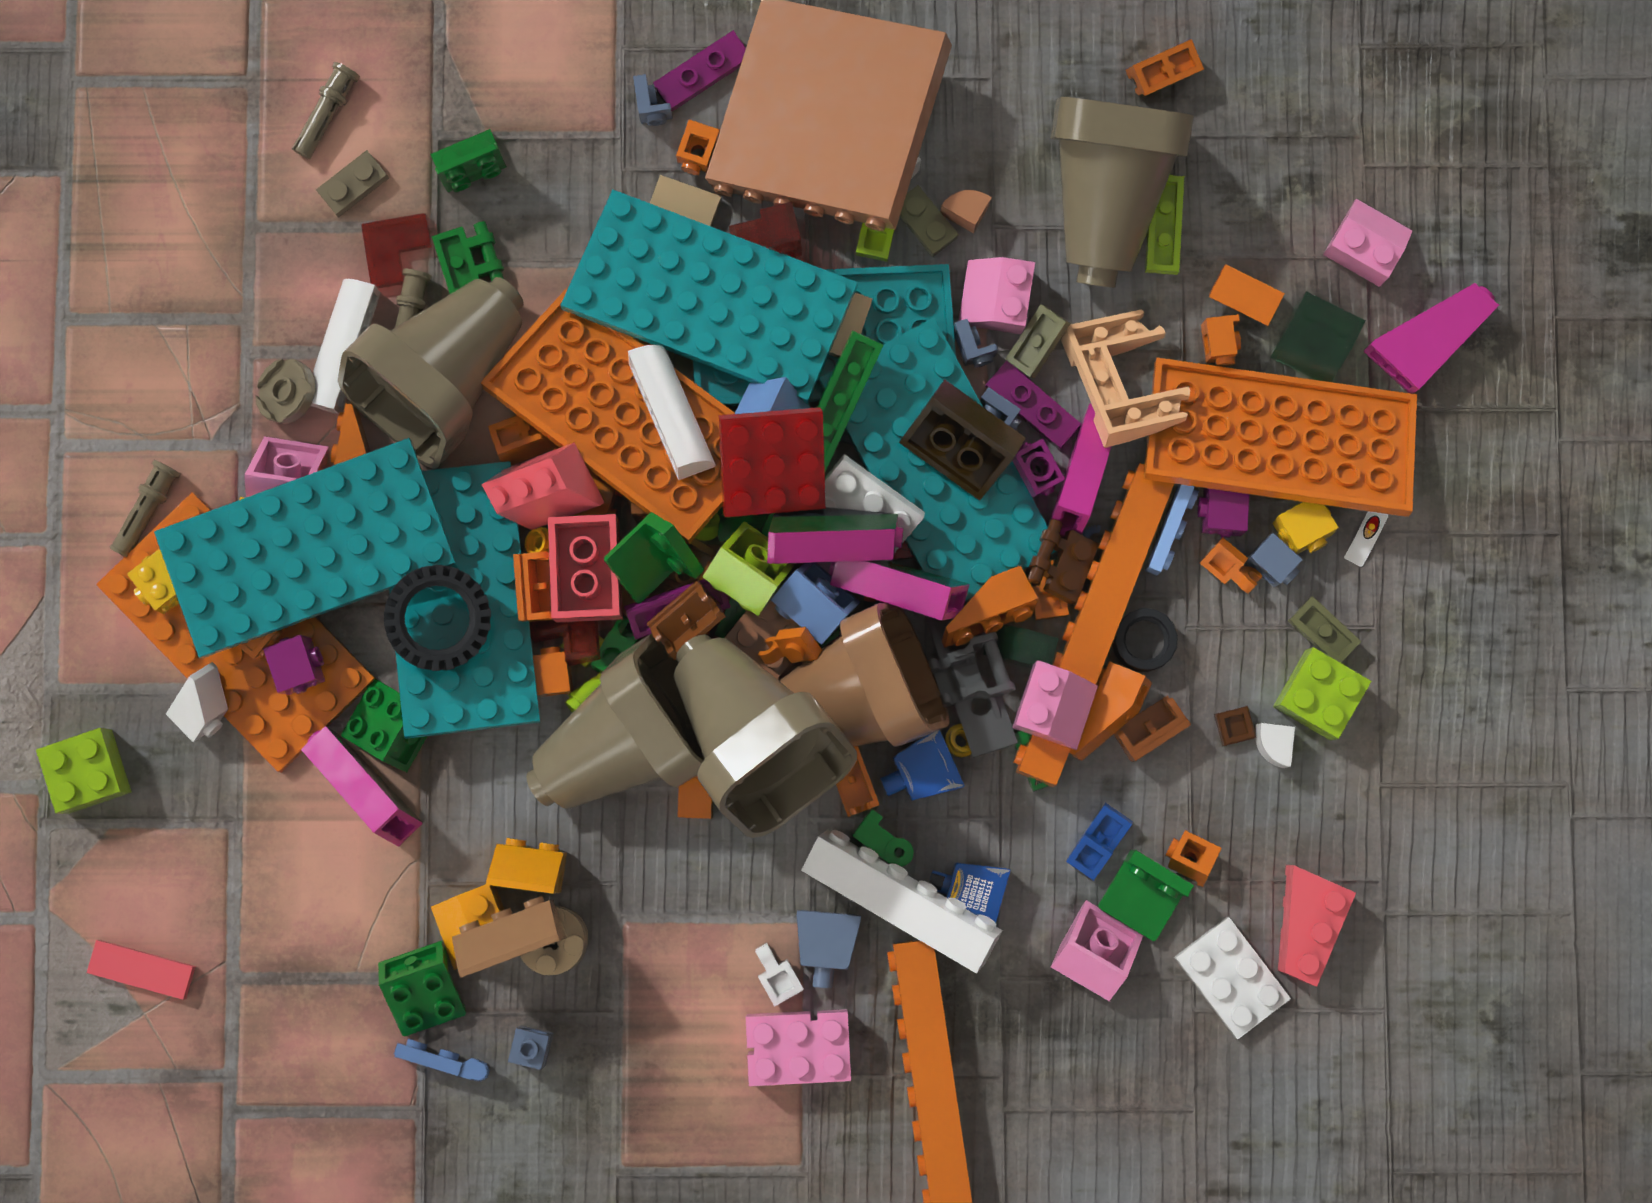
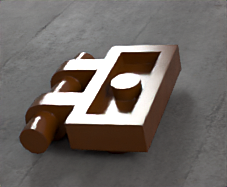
(1071, 563)

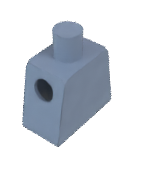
(826, 943)

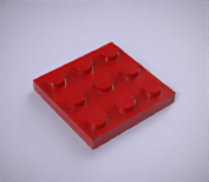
(772, 462)

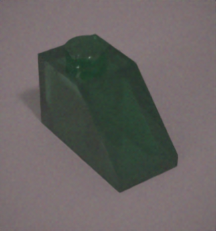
(1025, 646)

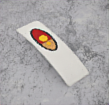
(1366, 538)

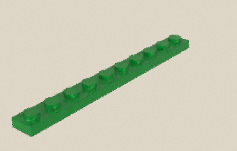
(837, 407)

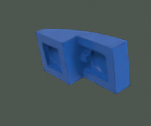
(1099, 841)

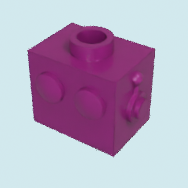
(1038, 456)
(1223, 512)
(295, 664)

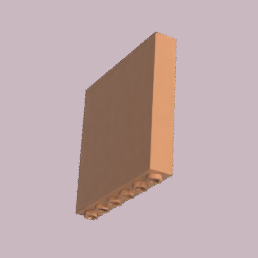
(829, 112)

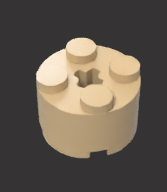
(570, 950)

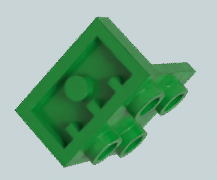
(468, 161)
(650, 556)
(379, 727)
(1144, 895)
(420, 989)

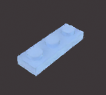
(1172, 528)

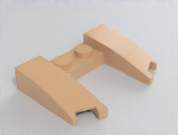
(1116, 416)

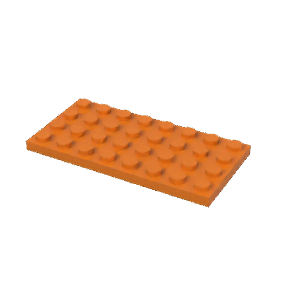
(579, 389)
(1286, 438)
(268, 720)

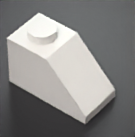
(200, 704)

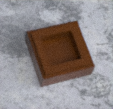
(1235, 726)

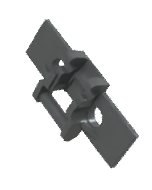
(962, 684)

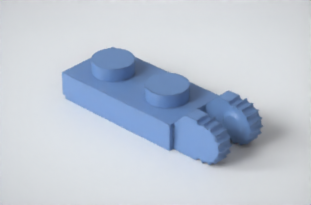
(444, 1061)

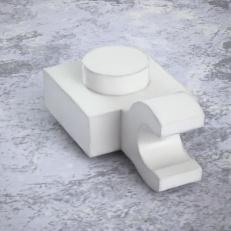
(778, 979)

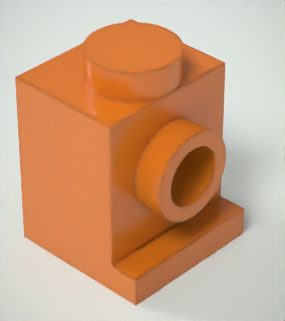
(696, 137)
(1221, 340)
(1200, 850)

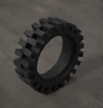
(478, 615)

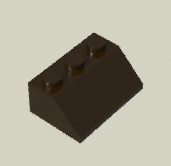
(962, 440)

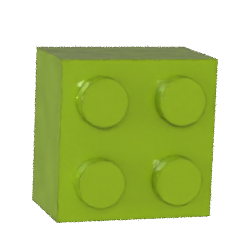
(743, 570)
(1322, 694)
(83, 771)

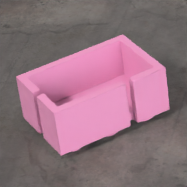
(798, 1049)

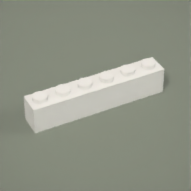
(902, 900)

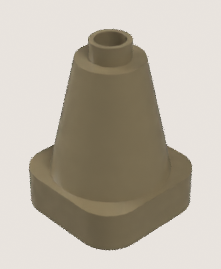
(1113, 179)
(431, 367)
(620, 734)
(760, 741)

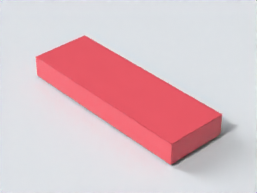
(141, 969)

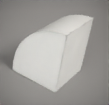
(1275, 743)

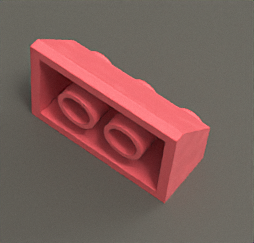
(544, 488)

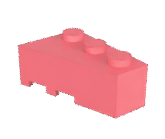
(1310, 923)

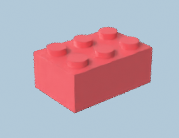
(579, 577)

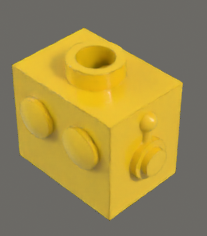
(1305, 527)
(154, 583)

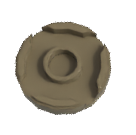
(285, 391)

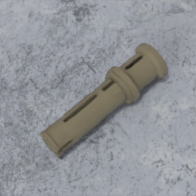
(331, 98)
(412, 294)
(150, 496)

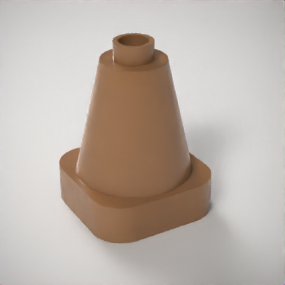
(874, 680)

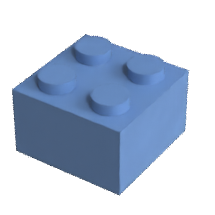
(814, 602)

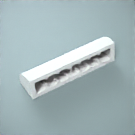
(348, 321)
(670, 410)

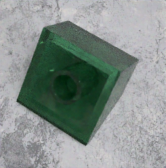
(1317, 338)

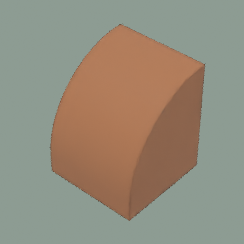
(966, 208)

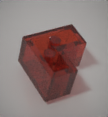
(774, 230)

